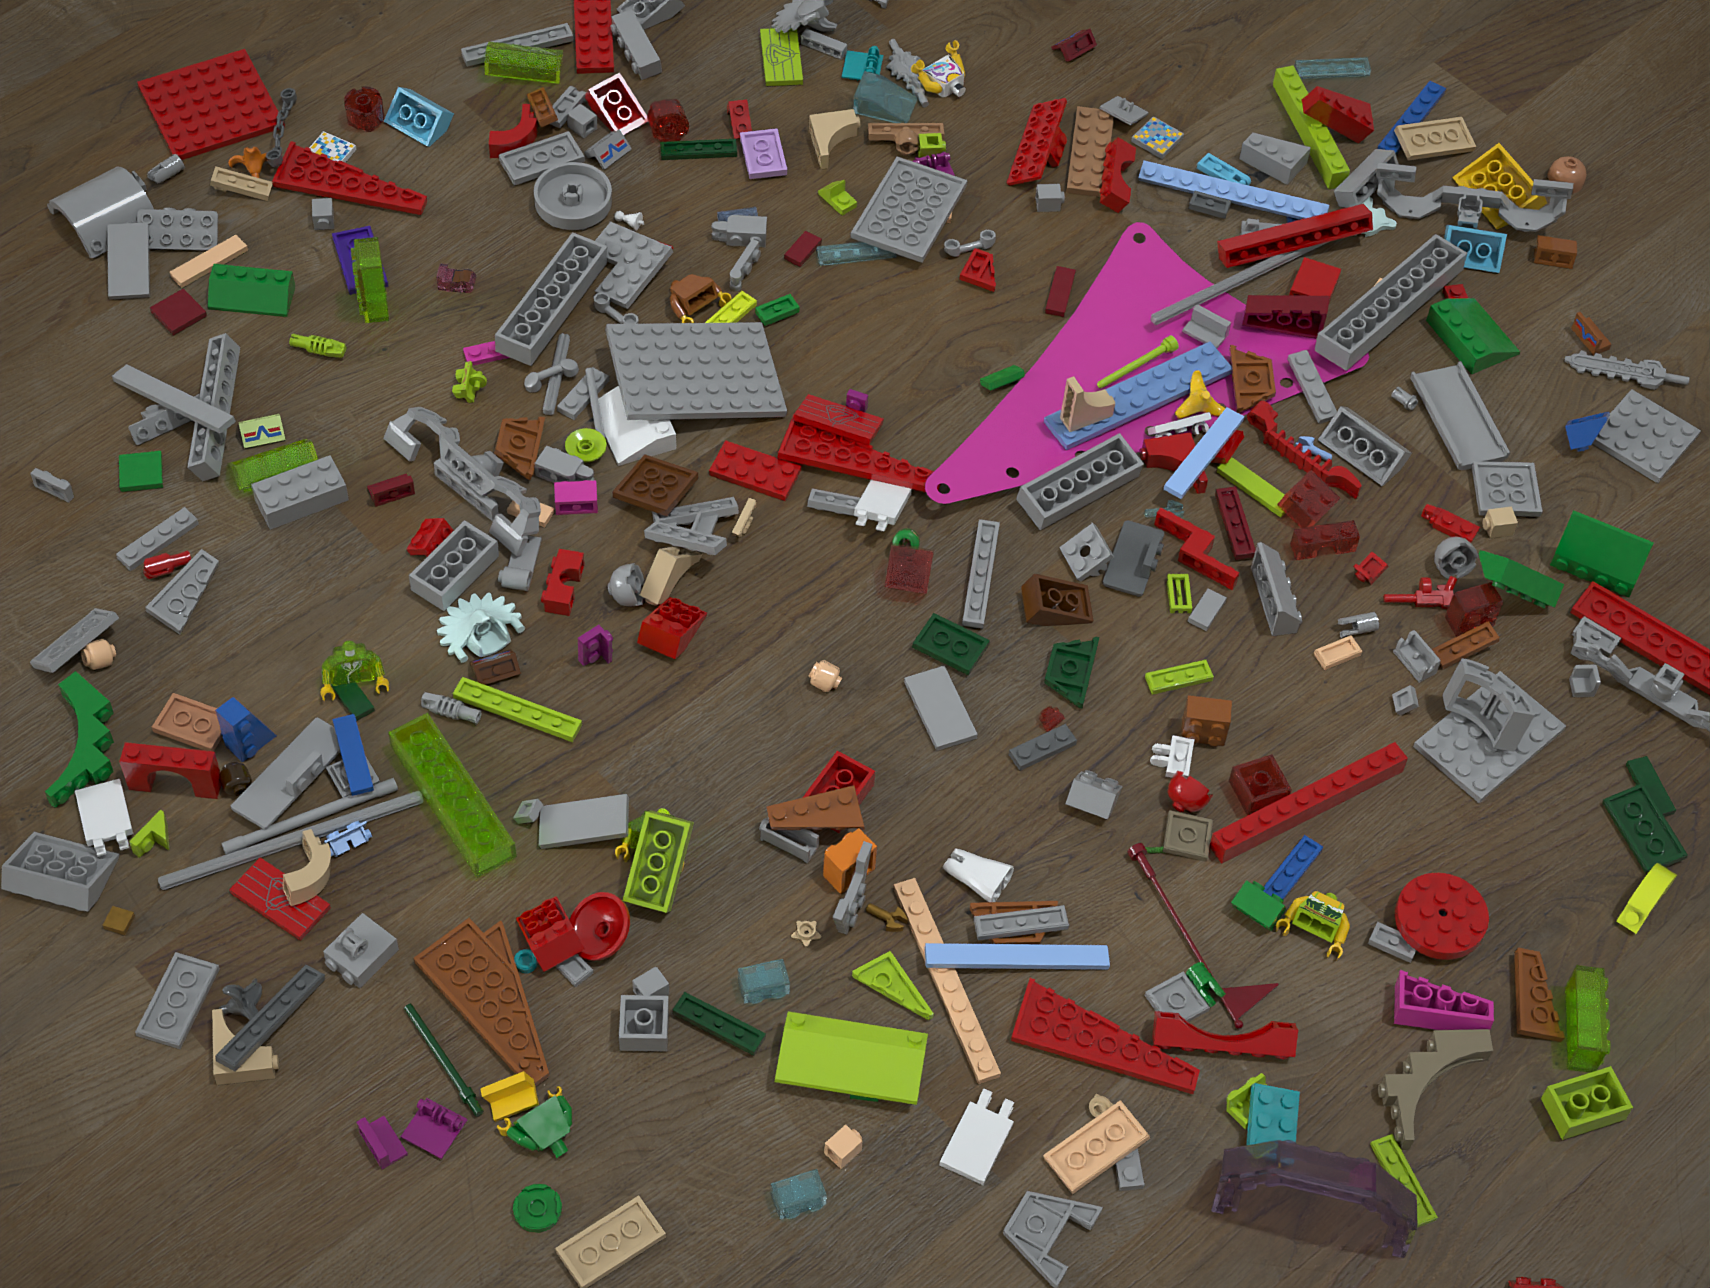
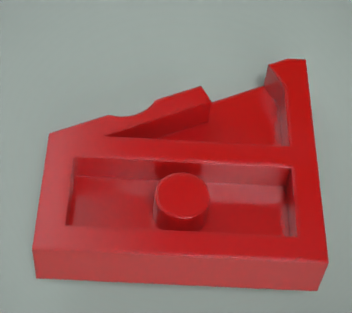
(979, 270)

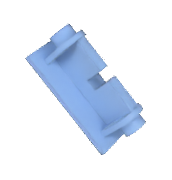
(355, 834)

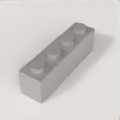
(636, 44)
(1363, 179)

